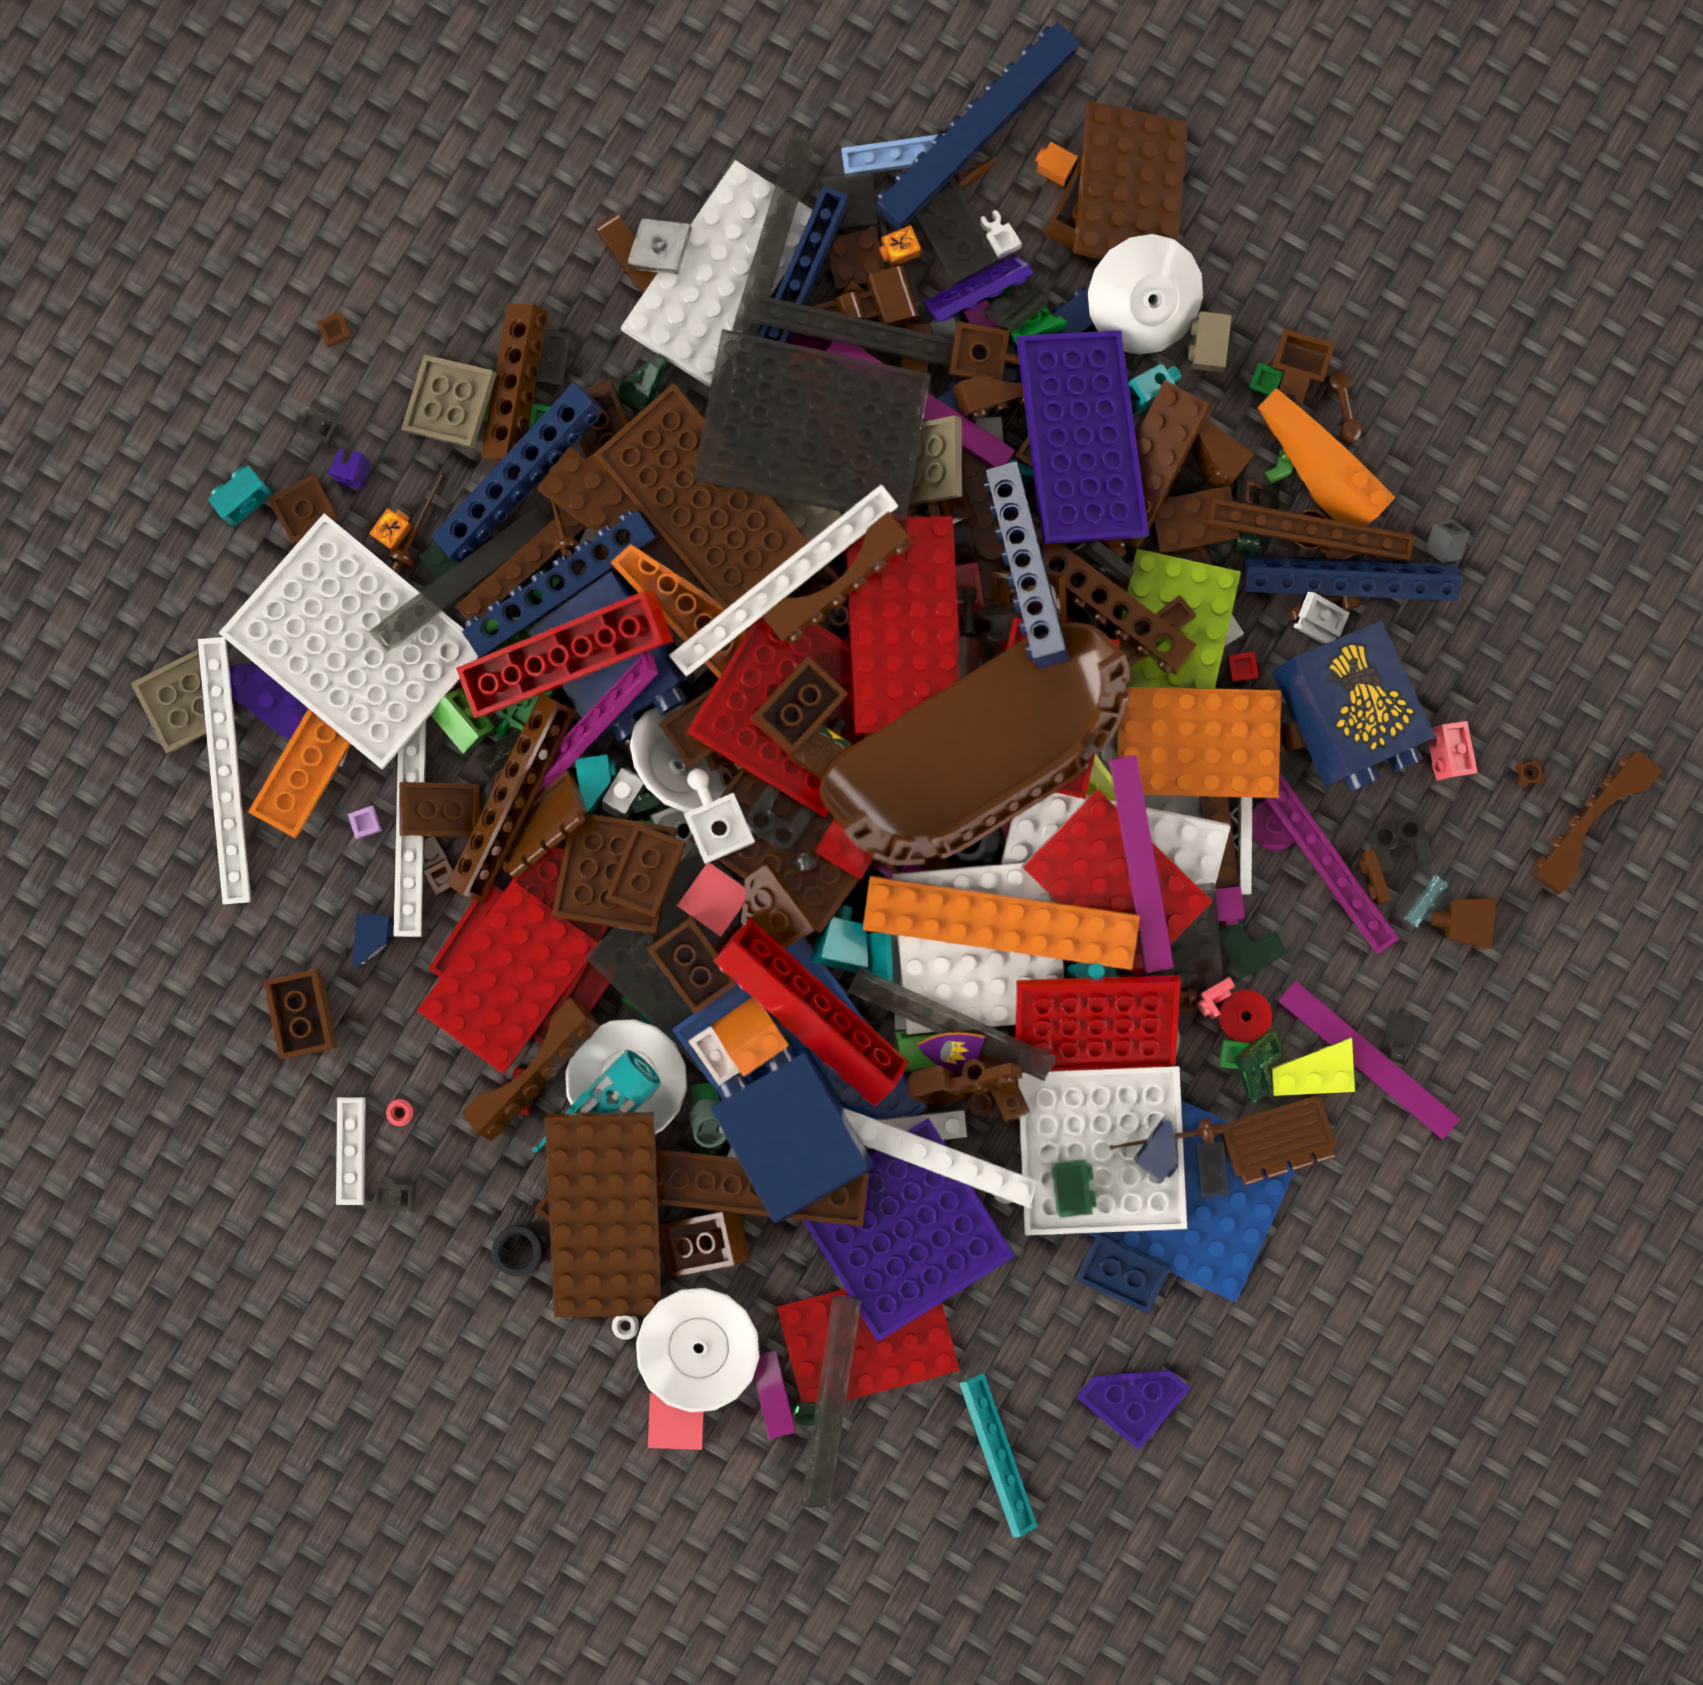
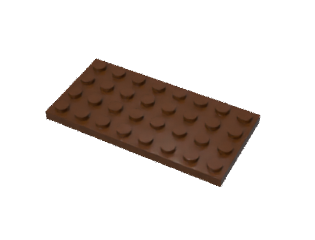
(718, 531)
(603, 1213)

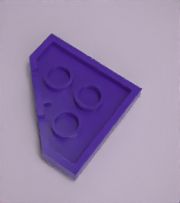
(266, 698)
(1134, 1401)

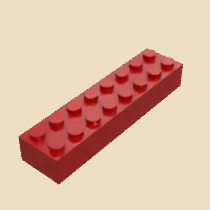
(564, 654)
(811, 1012)

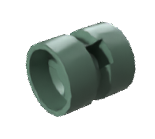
(704, 1124)

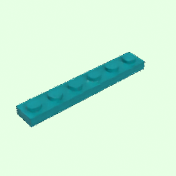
(998, 1455)

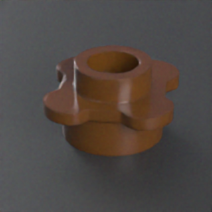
(1533, 766)

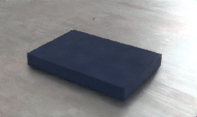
(1123, 1272)

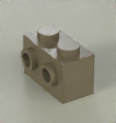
(1210, 342)

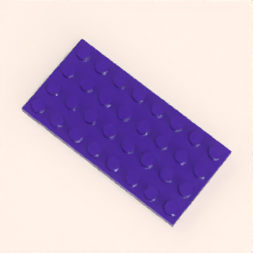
(1082, 437)

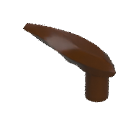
(974, 173)

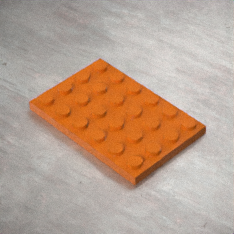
(1203, 741)

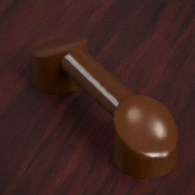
(1351, 429)
(1346, 603)

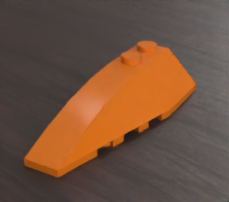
(1326, 467)
(682, 603)

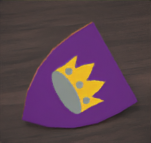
(952, 1049)

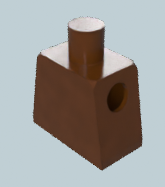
(1468, 921)

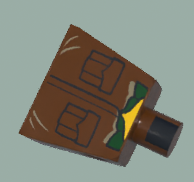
(822, 747)

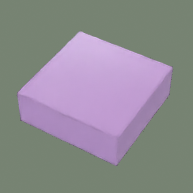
(364, 822)

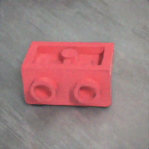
(1452, 751)
(1217, 994)

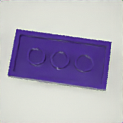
(972, 290)

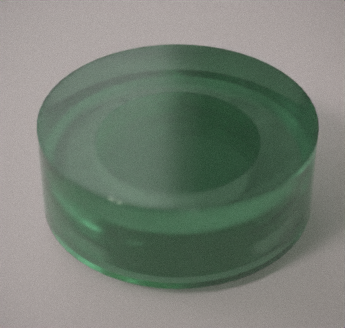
(805, 1413)

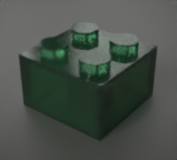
(1072, 1187)

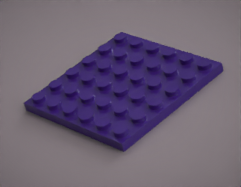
(917, 1241)

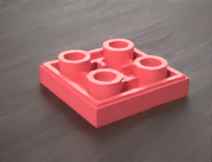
(713, 899)
(673, 1426)

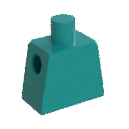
(1146, 386)
(841, 943)
(1087, 970)

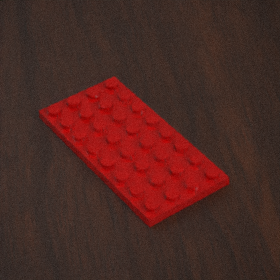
(904, 626)

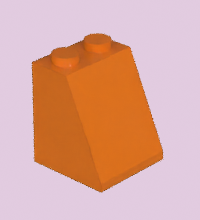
(749, 1035)

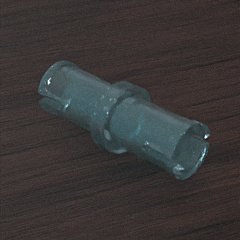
(1426, 901)

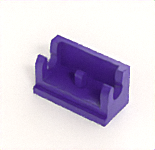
(352, 472)

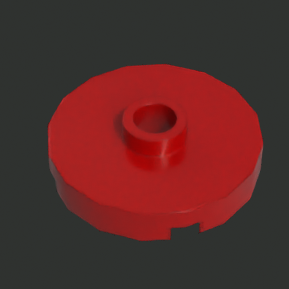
(1231, 1020)

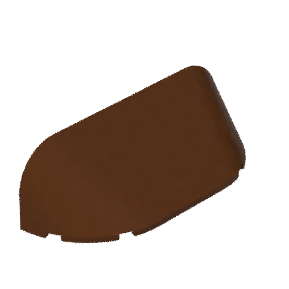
(979, 750)

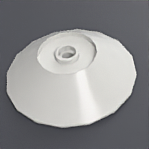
(1128, 278)
(663, 767)
(647, 1041)
(692, 1378)

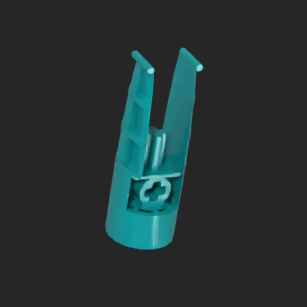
(629, 1076)

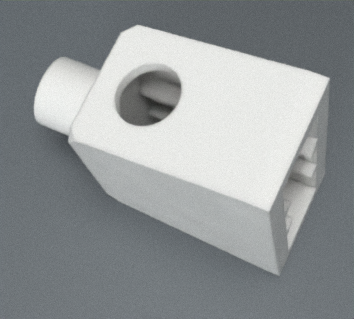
(623, 793)

